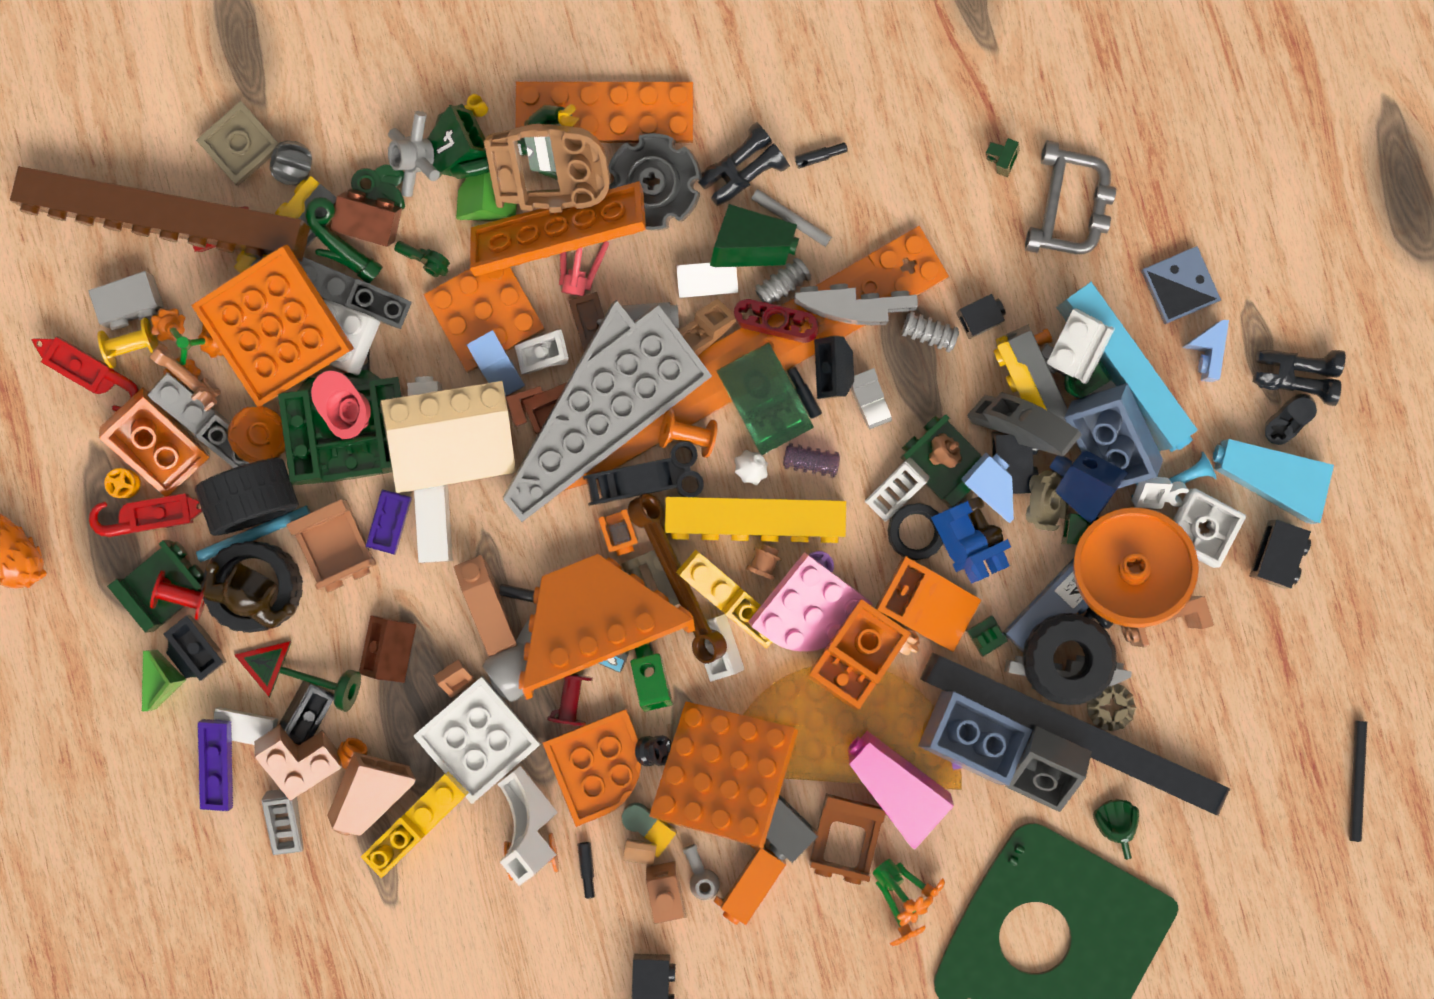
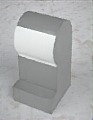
(870, 399)

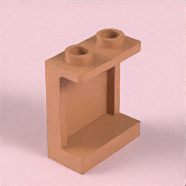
(333, 545)
(1195, 613)

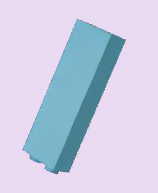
(1127, 364)

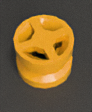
(116, 481)

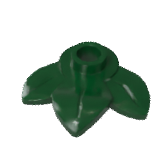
(384, 183)

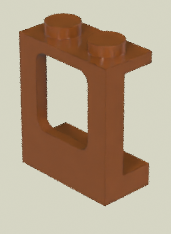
(852, 813)

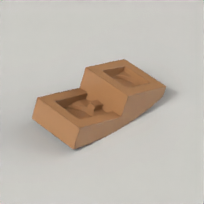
(707, 326)
(639, 852)

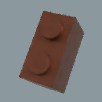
(366, 218)

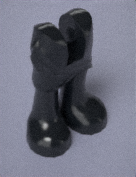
(728, 170)
(1326, 389)

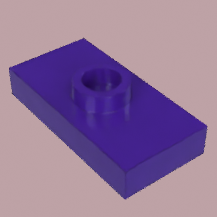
(388, 522)

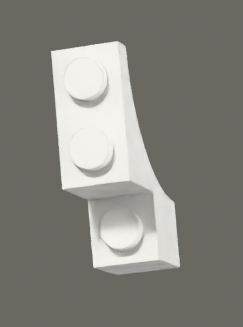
(529, 812)

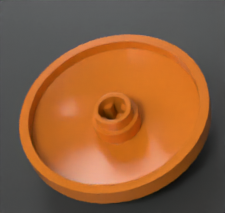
(1135, 567)

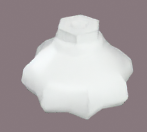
(751, 467)

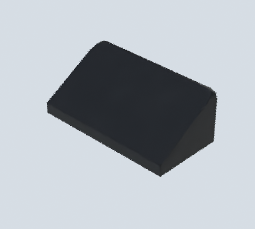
(306, 712)

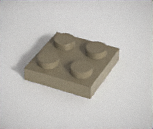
(238, 143)

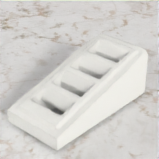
(915, 471)

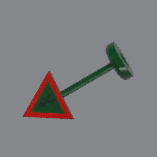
(267, 663)

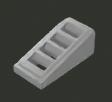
(270, 810)

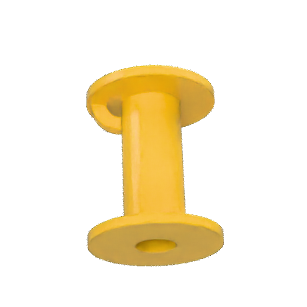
(126, 343)

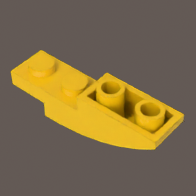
(722, 593)
(414, 824)

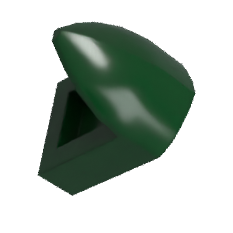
(1080, 390)

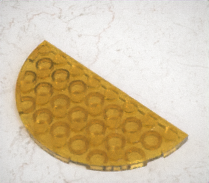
(827, 726)

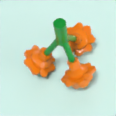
(169, 326)

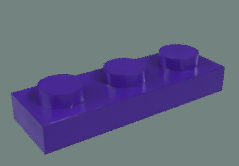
(215, 765)

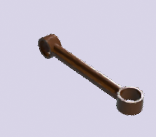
(681, 588)

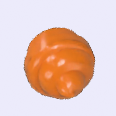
(347, 749)

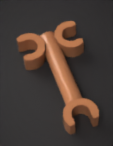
(202, 390)

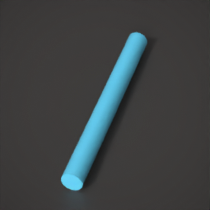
(253, 533)

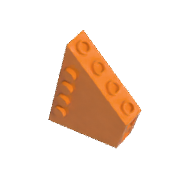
(591, 616)

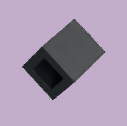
(981, 316)

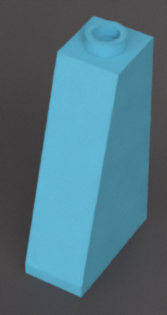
(1279, 477)

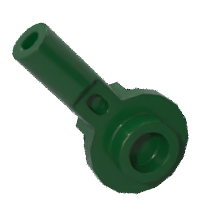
(434, 262)

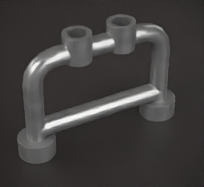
(1103, 195)

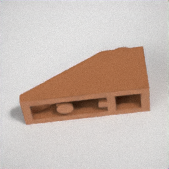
(485, 604)

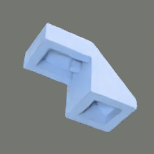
(495, 363)

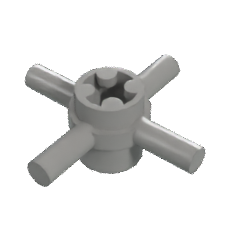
(412, 154)

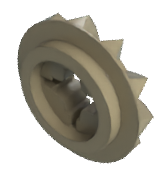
(1121, 717)

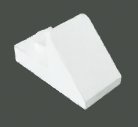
(542, 352)

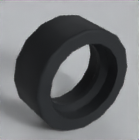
(894, 537)

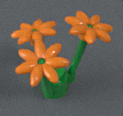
(890, 878)

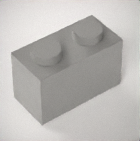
(126, 300)

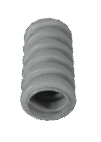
(783, 282)
(930, 331)

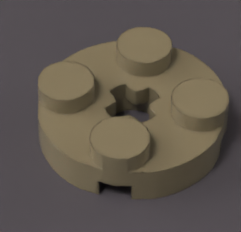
(1045, 503)

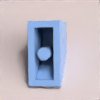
(992, 484)

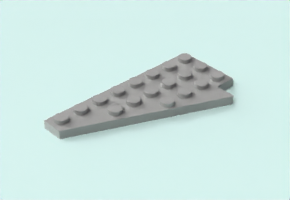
(616, 391)

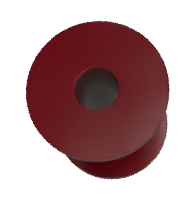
(569, 701)

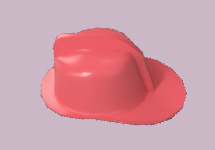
(340, 404)

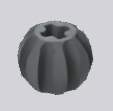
(290, 162)

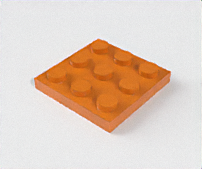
(482, 303)

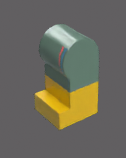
(637, 819)

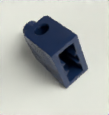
(1087, 483)

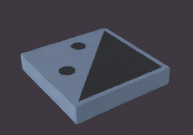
(1180, 285)

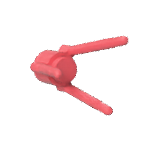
(575, 281)

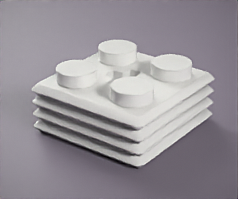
(359, 330)
(1222, 521)

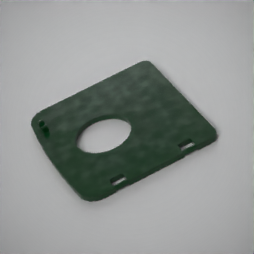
(1109, 914)

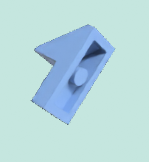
(1213, 343)

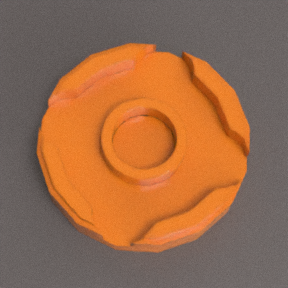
(256, 434)

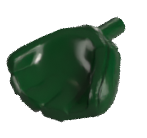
(1118, 822)

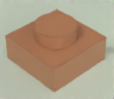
(454, 678)

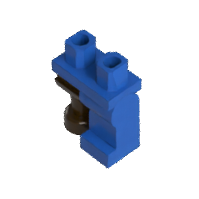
(973, 541)

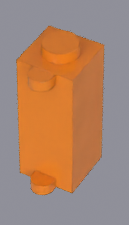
(751, 886)

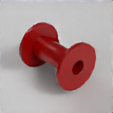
(177, 594)

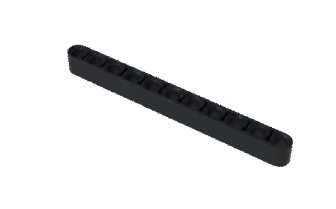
(1104, 746)

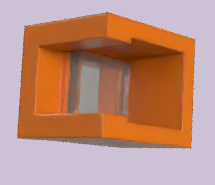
(619, 532)

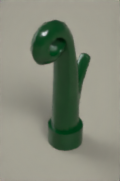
(339, 250)

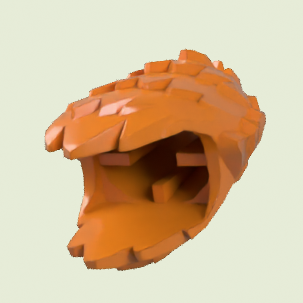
(19, 558)

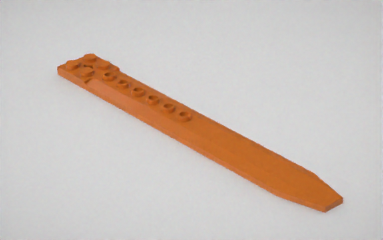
(872, 274)

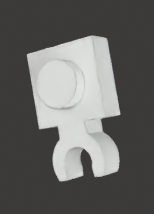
(1157, 491)

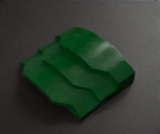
(319, 455)

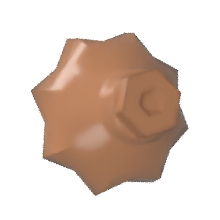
(945, 451)

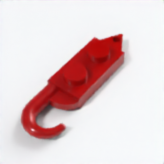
(82, 367)
(148, 515)

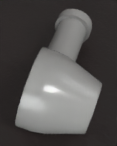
(700, 875)

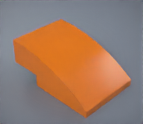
(858, 655)

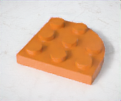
(596, 766)

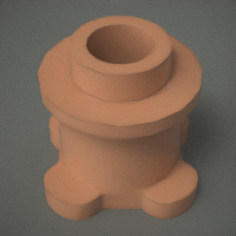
(764, 561)

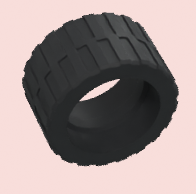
(246, 496)
(285, 568)

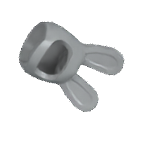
(506, 666)

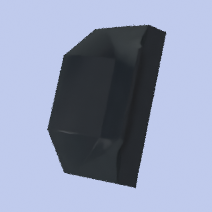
(833, 367)
(193, 649)

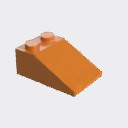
(153, 443)

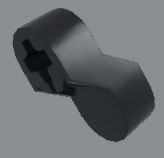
(1279, 428)

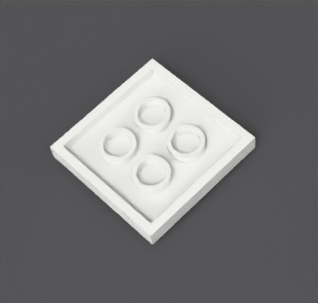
(477, 739)

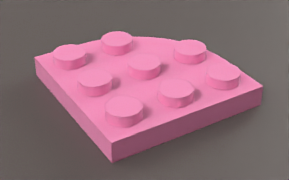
(806, 607)

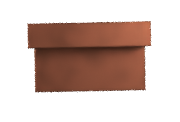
(515, 407)
(387, 649)

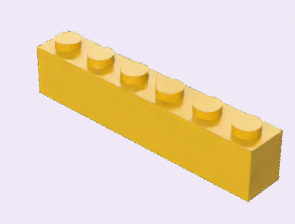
(755, 517)

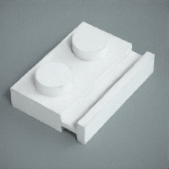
(1080, 345)

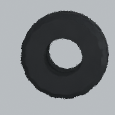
(1098, 662)

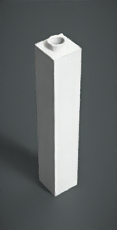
(431, 503)

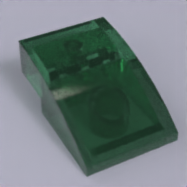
(765, 399)

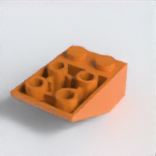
(928, 603)

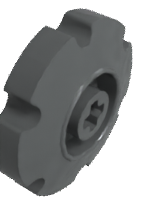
(674, 168)

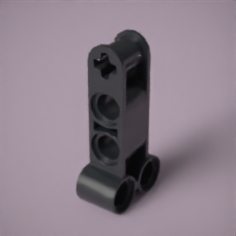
(644, 478)

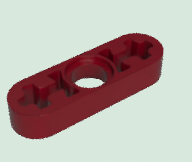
(782, 331)

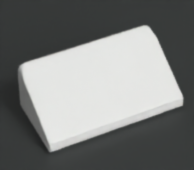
(705, 280)
(731, 661)
(246, 726)

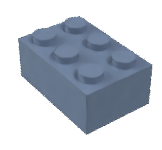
(1116, 432)
(975, 738)

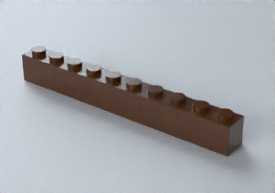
(157, 213)

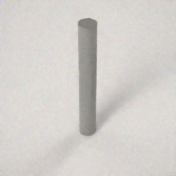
(789, 216)

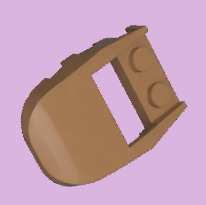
(578, 161)

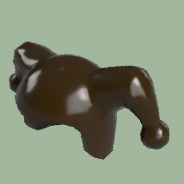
(246, 594)

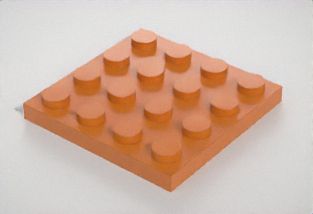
(272, 326)
(724, 774)

